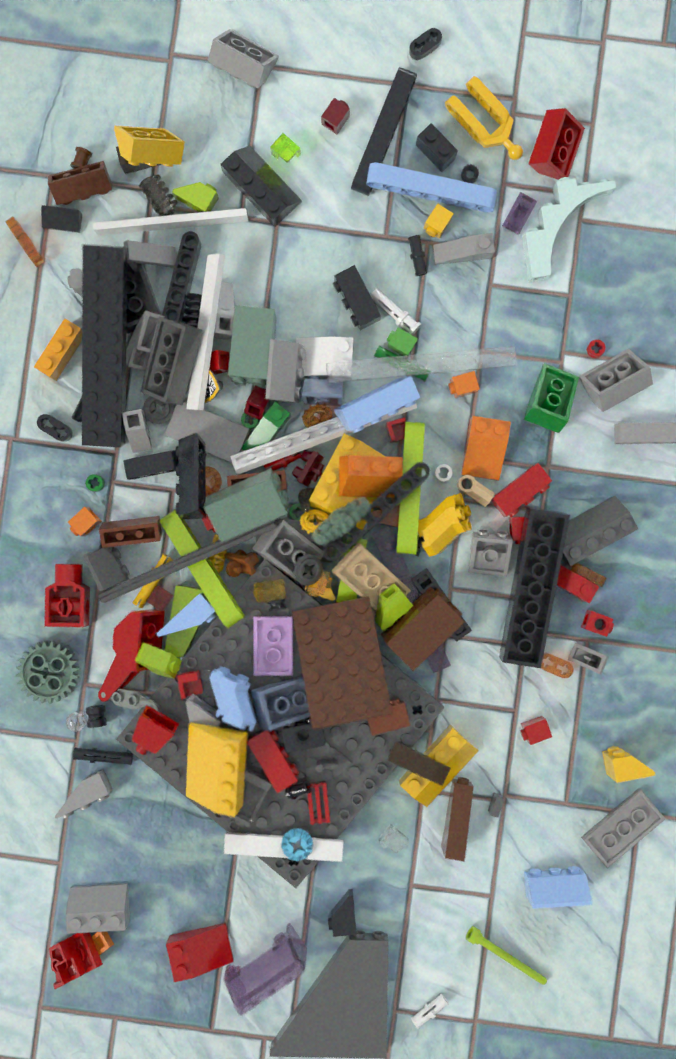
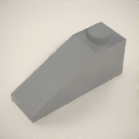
(464, 249)

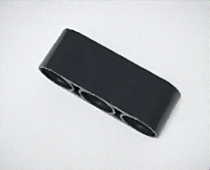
(151, 465)

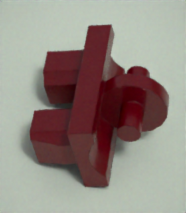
(312, 469)

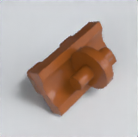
(241, 563)

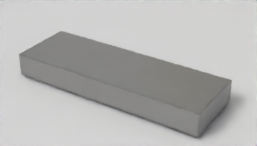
(150, 253)

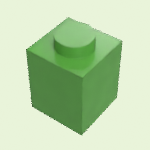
(401, 342)

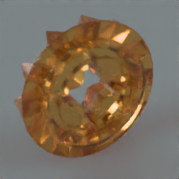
(322, 410)
(215, 482)

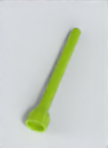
(475, 936)

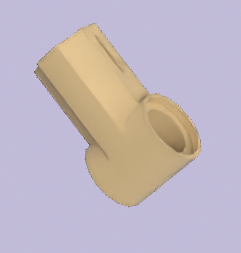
(476, 491)

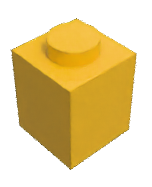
(438, 221)

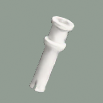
(402, 318)

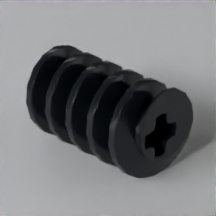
(193, 309)

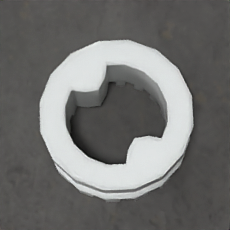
(437, 471)

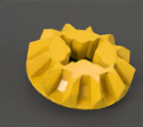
(308, 517)

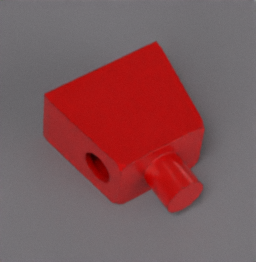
(153, 731)

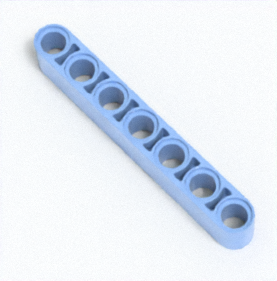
(431, 187)

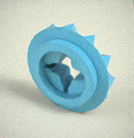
(294, 836)

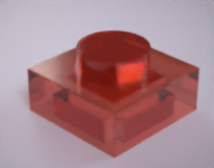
(160, 598)

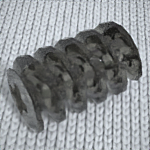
(158, 195)

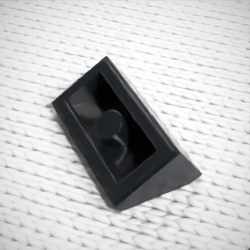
(61, 219)

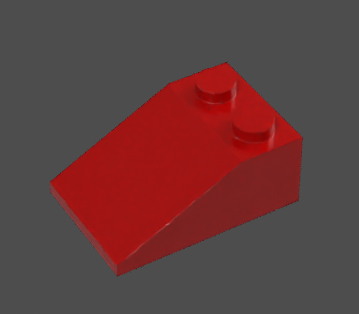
(198, 951)

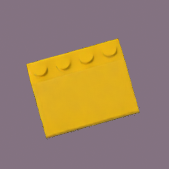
(326, 493)
(216, 768)

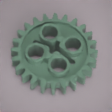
(341, 521)
(45, 689)

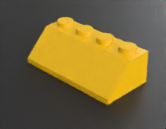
(449, 749)

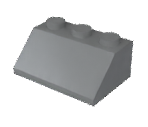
(242, 58)
(285, 371)
(616, 380)
(283, 548)
(98, 908)

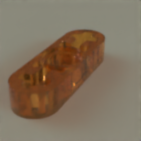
(25, 241)

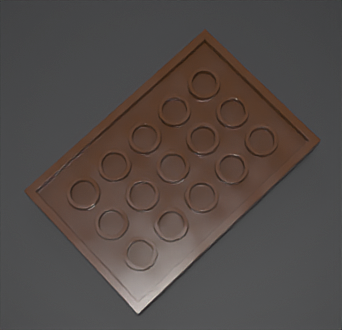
(341, 663)

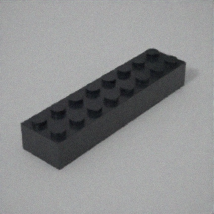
(534, 587)

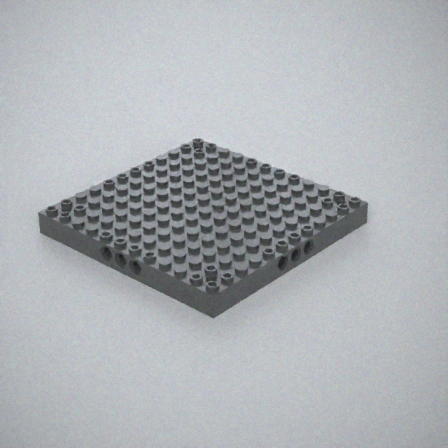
(278, 814)

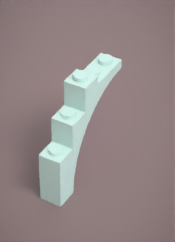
(567, 198)

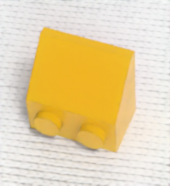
(623, 766)

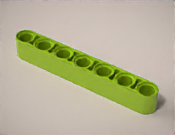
(410, 506)
(203, 571)

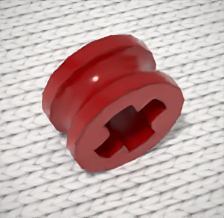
(591, 353)

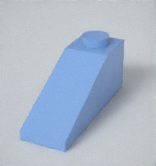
(193, 614)

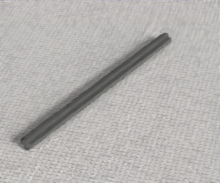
(182, 562)

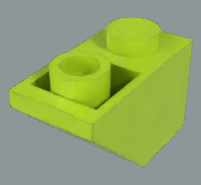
(391, 606)

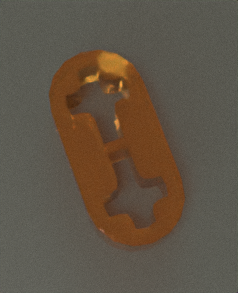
(588, 574)
(557, 661)

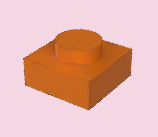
(102, 941)

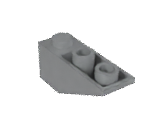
(225, 312)
(89, 789)

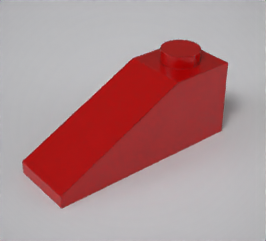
(576, 585)

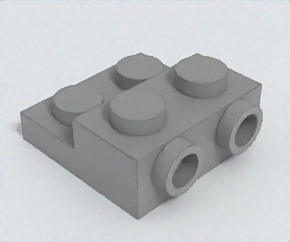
(490, 552)

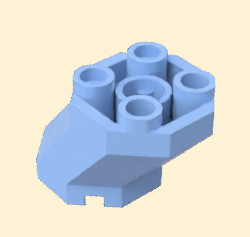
(233, 698)

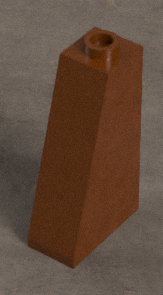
(457, 820)

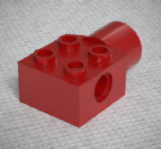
(68, 598)

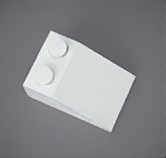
(322, 351)

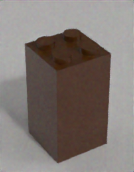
(423, 628)

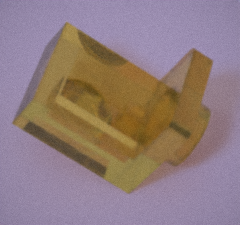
(325, 582)
(269, 590)

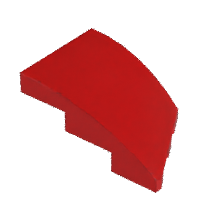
(73, 958)

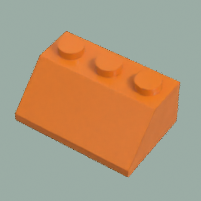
(368, 475)

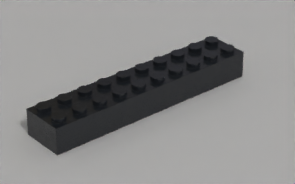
(104, 344)

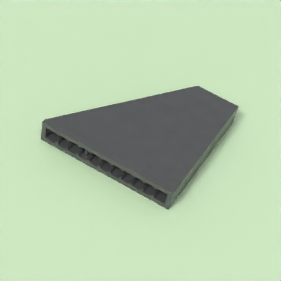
(344, 1006)

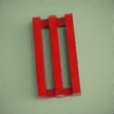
(320, 819)

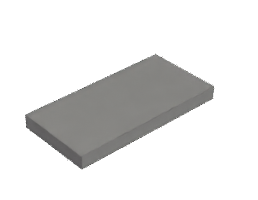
(220, 435)
(623, 828)

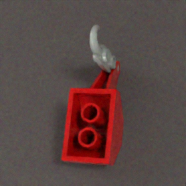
(128, 637)

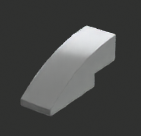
(142, 340)

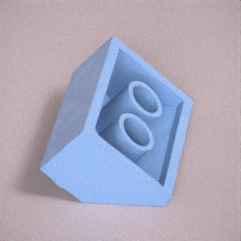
(557, 887)

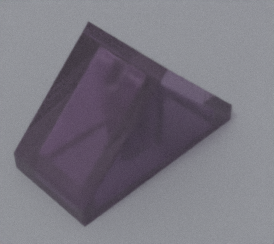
(519, 213)

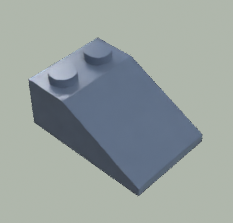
(321, 391)
(280, 703)

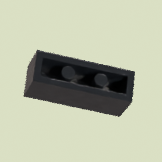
(356, 298)

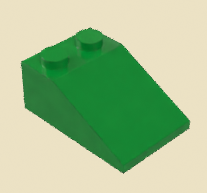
(552, 398)

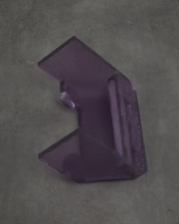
(267, 972)

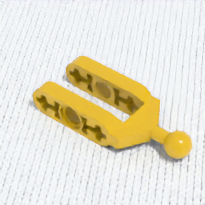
(494, 109)

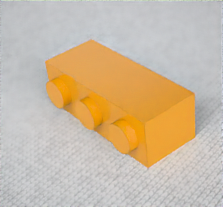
(59, 349)

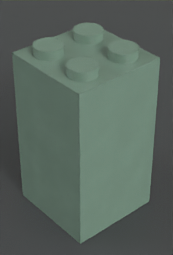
(250, 345)
(246, 504)

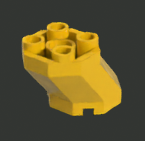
(444, 524)

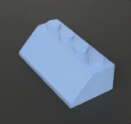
(377, 403)

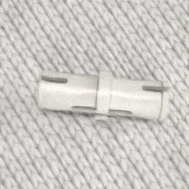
(440, 1003)

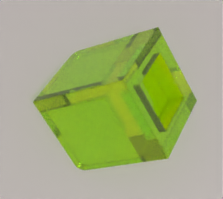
(285, 148)

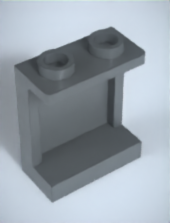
(255, 790)

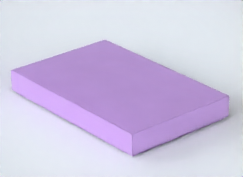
(273, 645)

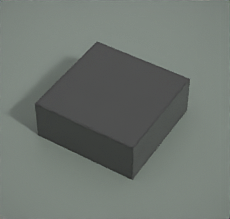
(496, 804)

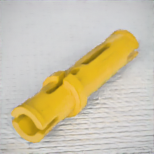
(147, 590)

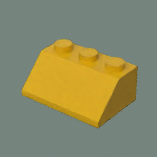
(149, 146)

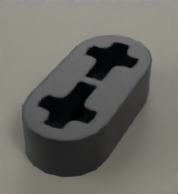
(423, 41)
(56, 424)

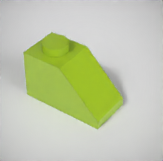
(197, 196)
(158, 661)

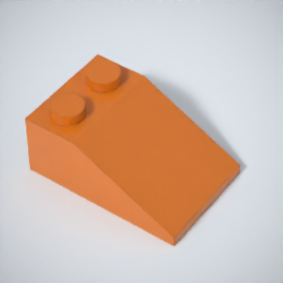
(485, 447)

